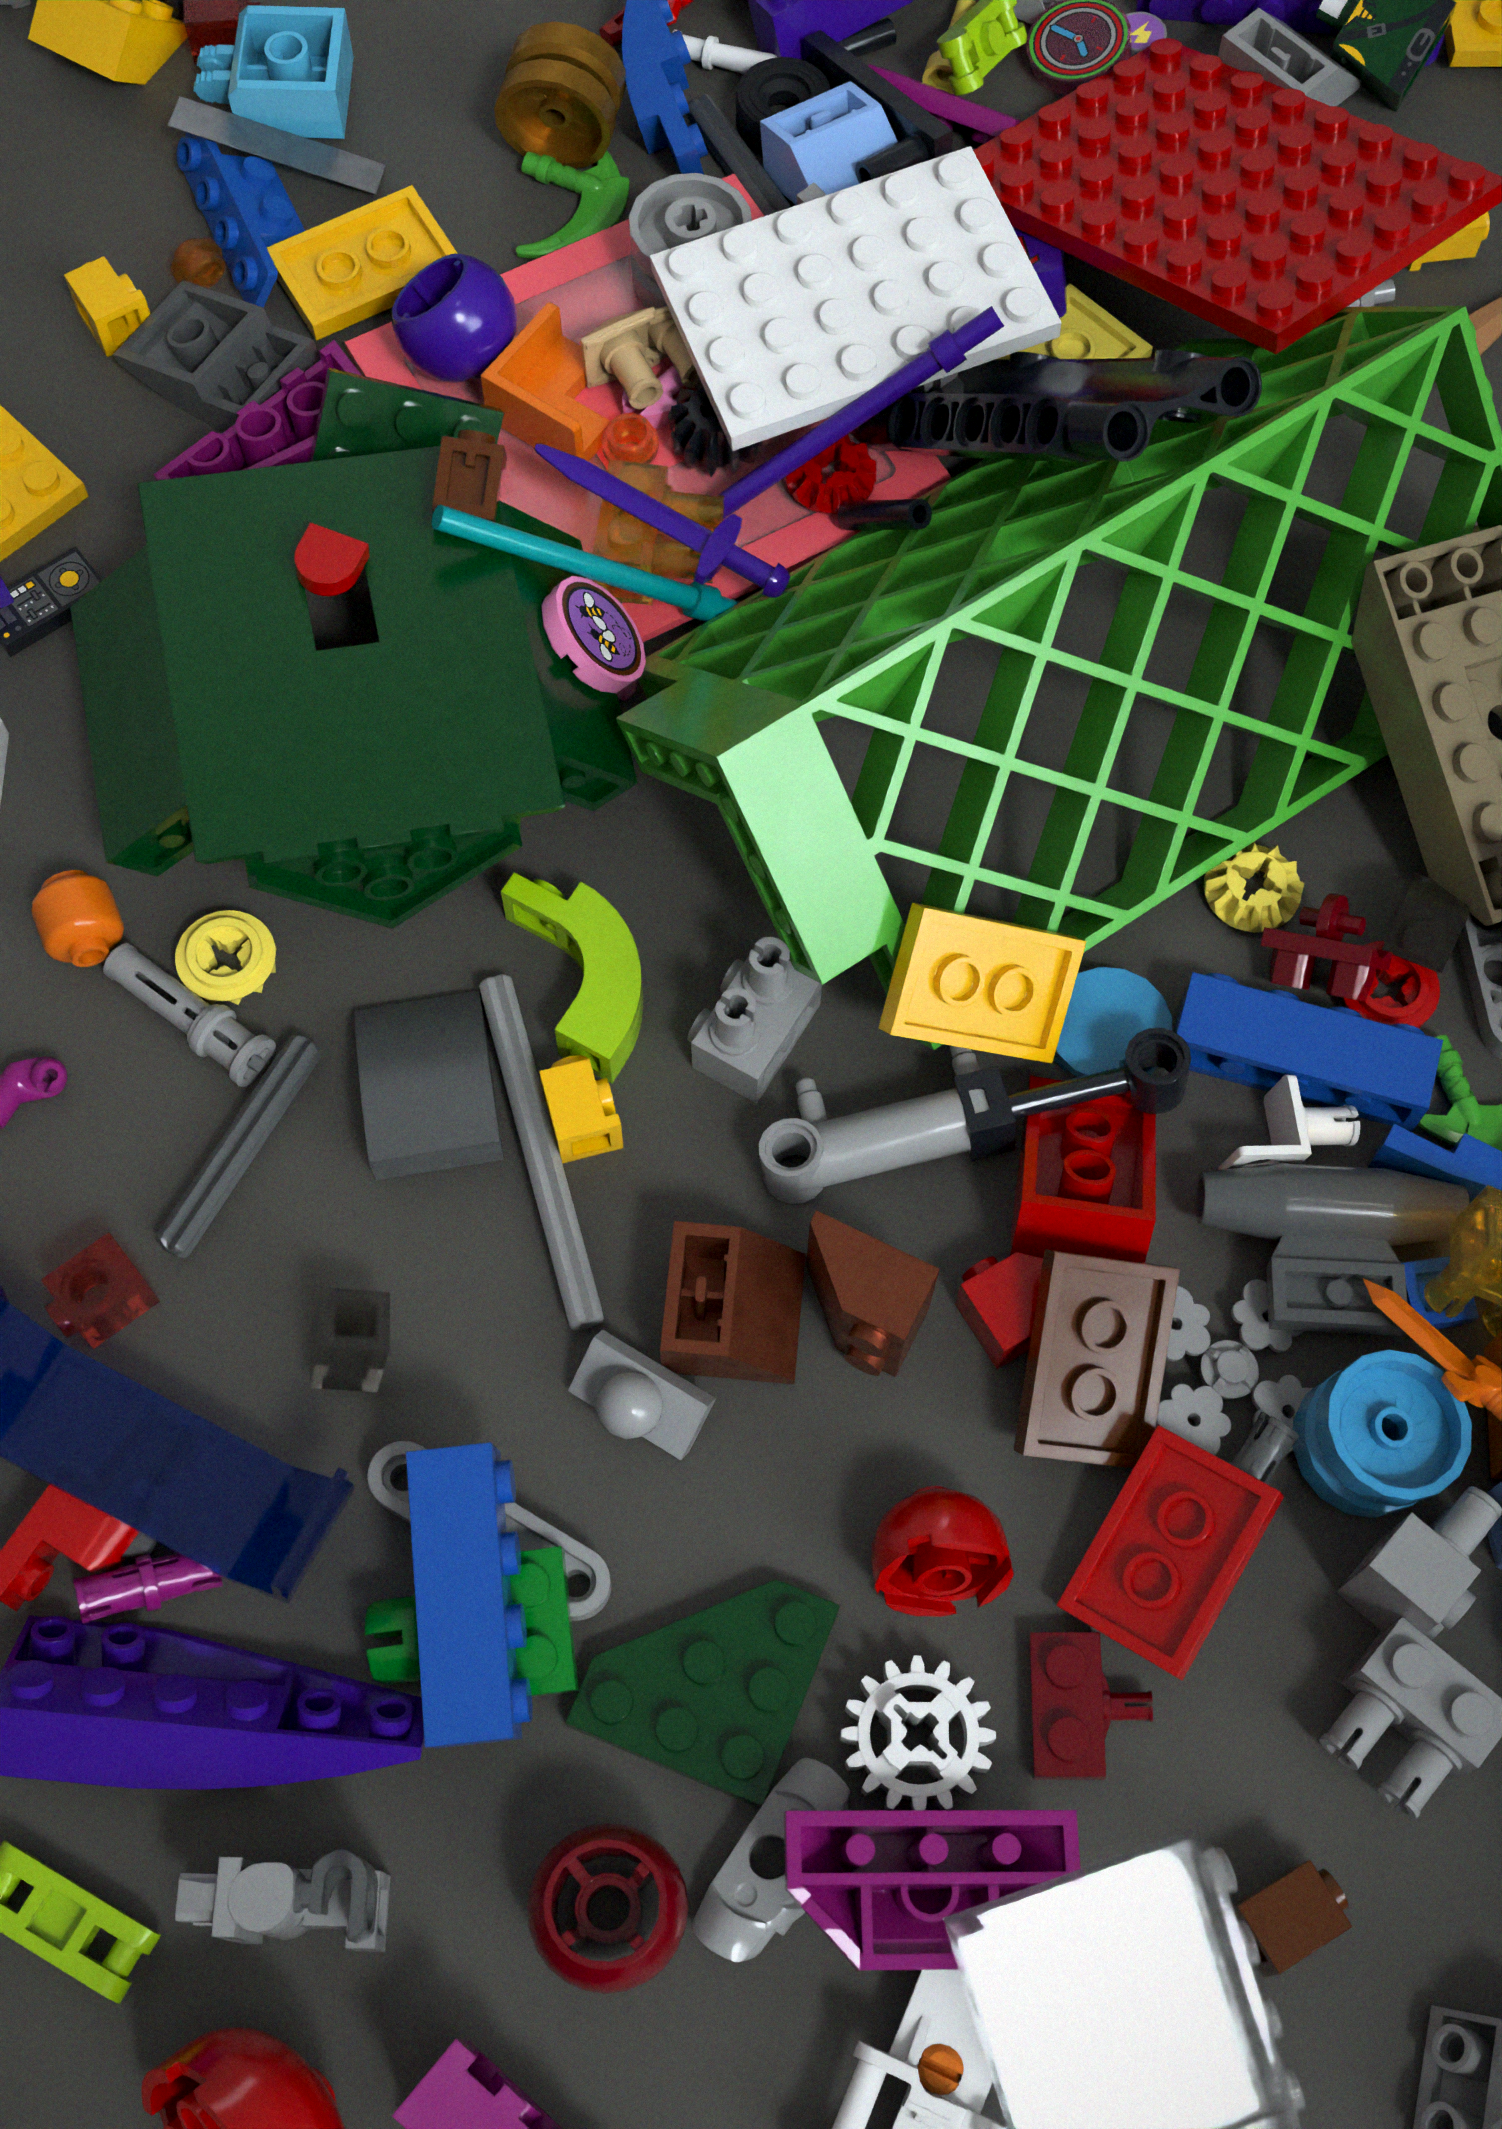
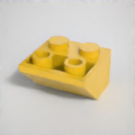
(110, 37)

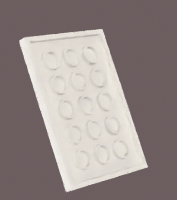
(847, 290)

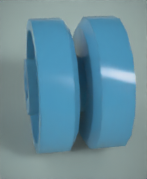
(1381, 1434)

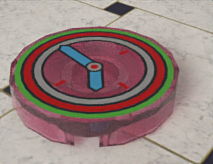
(1077, 43)

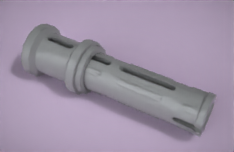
(206, 1025)

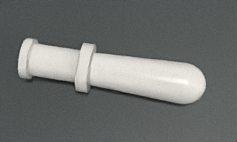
(729, 57)

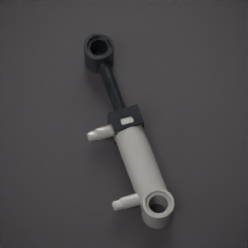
(969, 1117)

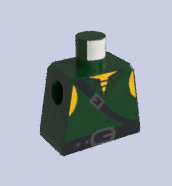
(1386, 41)

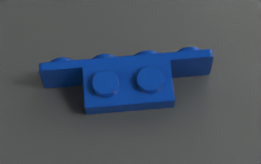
(243, 210)

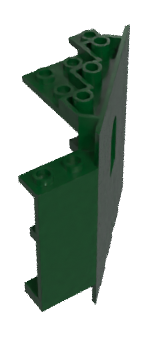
(343, 769)

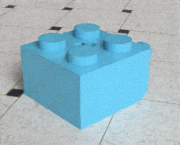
(284, 70)

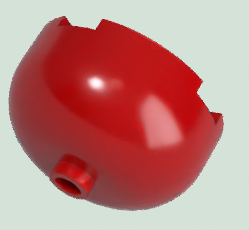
(239, 2083)

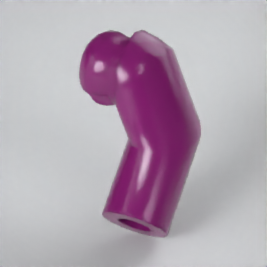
(29, 1082)

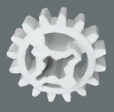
(942, 1760)

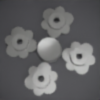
(1226, 1369)

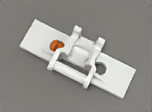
(934, 2053)

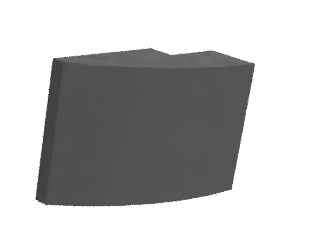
(213, 353)
(427, 1086)

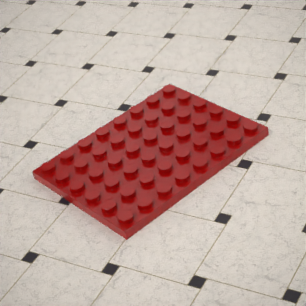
(1229, 191)

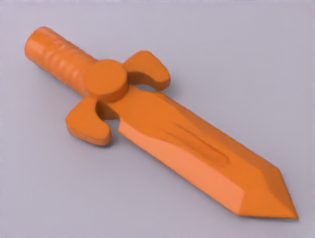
(1468, 1381)

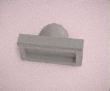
(640, 1396)

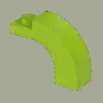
(609, 1005)

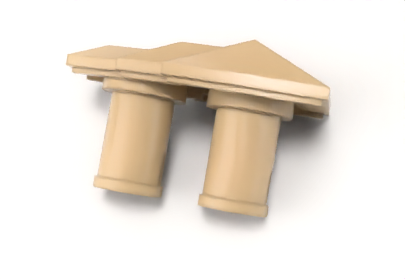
(629, 347)

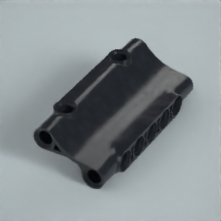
(1064, 407)

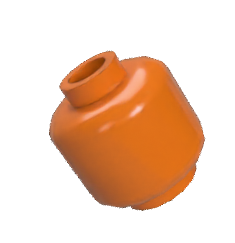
(77, 918)

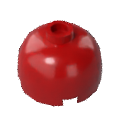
(939, 1551)

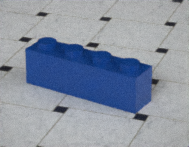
(1332, 1051)
(464, 1596)

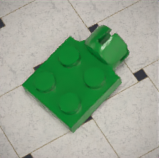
(549, 1650)

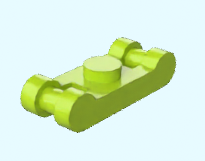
(980, 42)
(63, 1921)

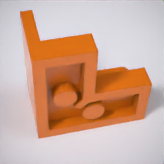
(537, 388)

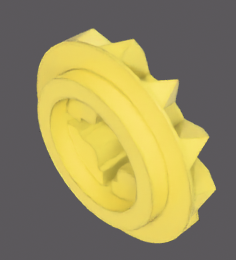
(1272, 909)
(230, 932)

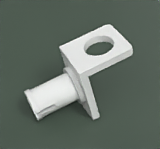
(1296, 1128)

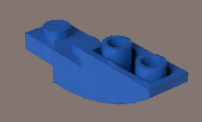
(657, 81)

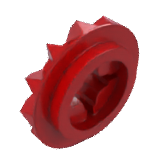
(851, 483)
(1415, 999)

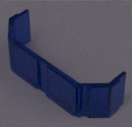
(159, 1464)

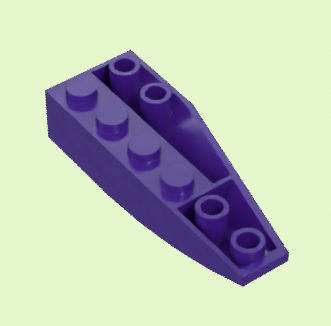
(187, 1712)

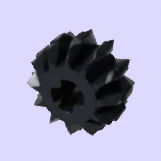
(700, 436)

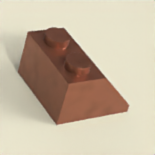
(868, 1294)

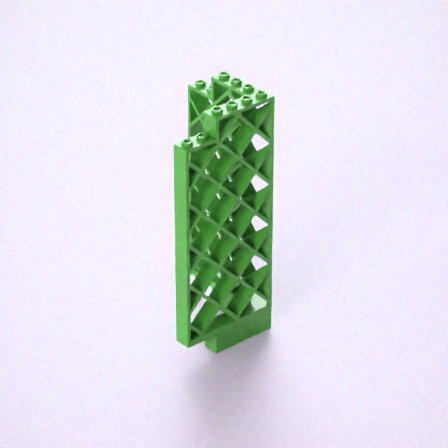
(872, 618)

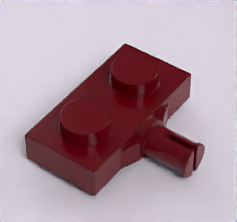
(1074, 1706)

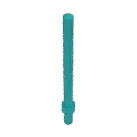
(696, 600)

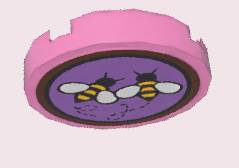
(594, 633)

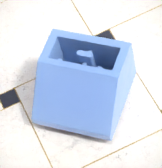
(823, 140)

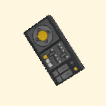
(45, 600)

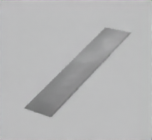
(276, 145)

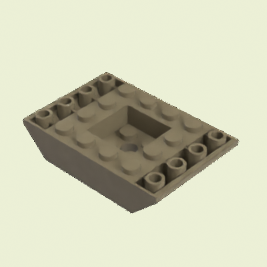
(1433, 674)

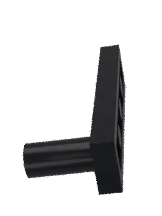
(916, 130)

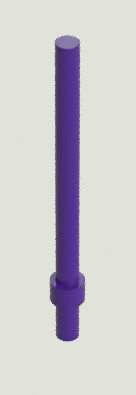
(944, 353)

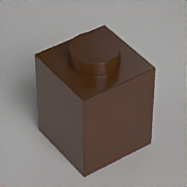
(1294, 1916)

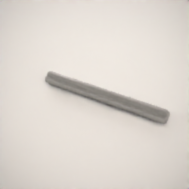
(541, 1153)

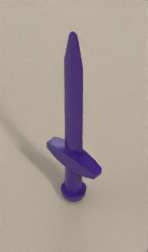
(715, 547)

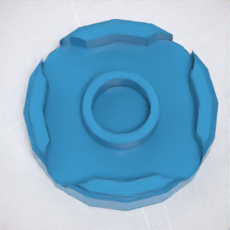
(1103, 1017)

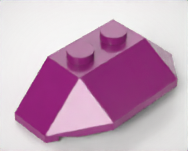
(893, 1875)

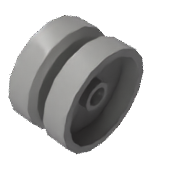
(674, 214)

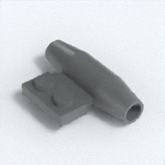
(1330, 1234)

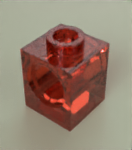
(97, 1264)

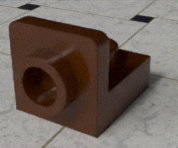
(470, 473)

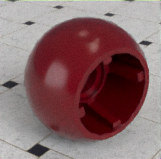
(568, 1859)

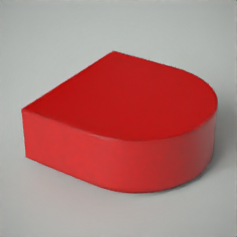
(329, 561)

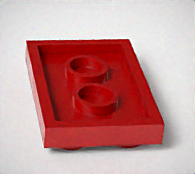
(1170, 1551)

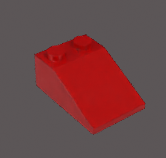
(1086, 1180)

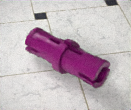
(141, 1585)

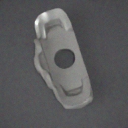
(741, 1907)

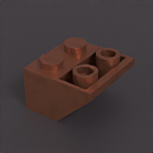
(731, 1304)

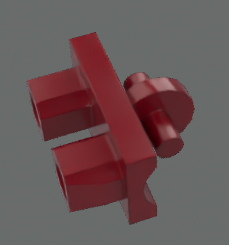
(1352, 964)

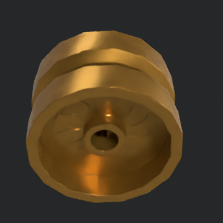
(560, 94)

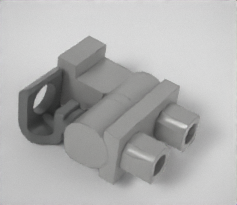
(287, 1901)

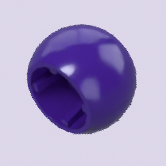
(454, 318)

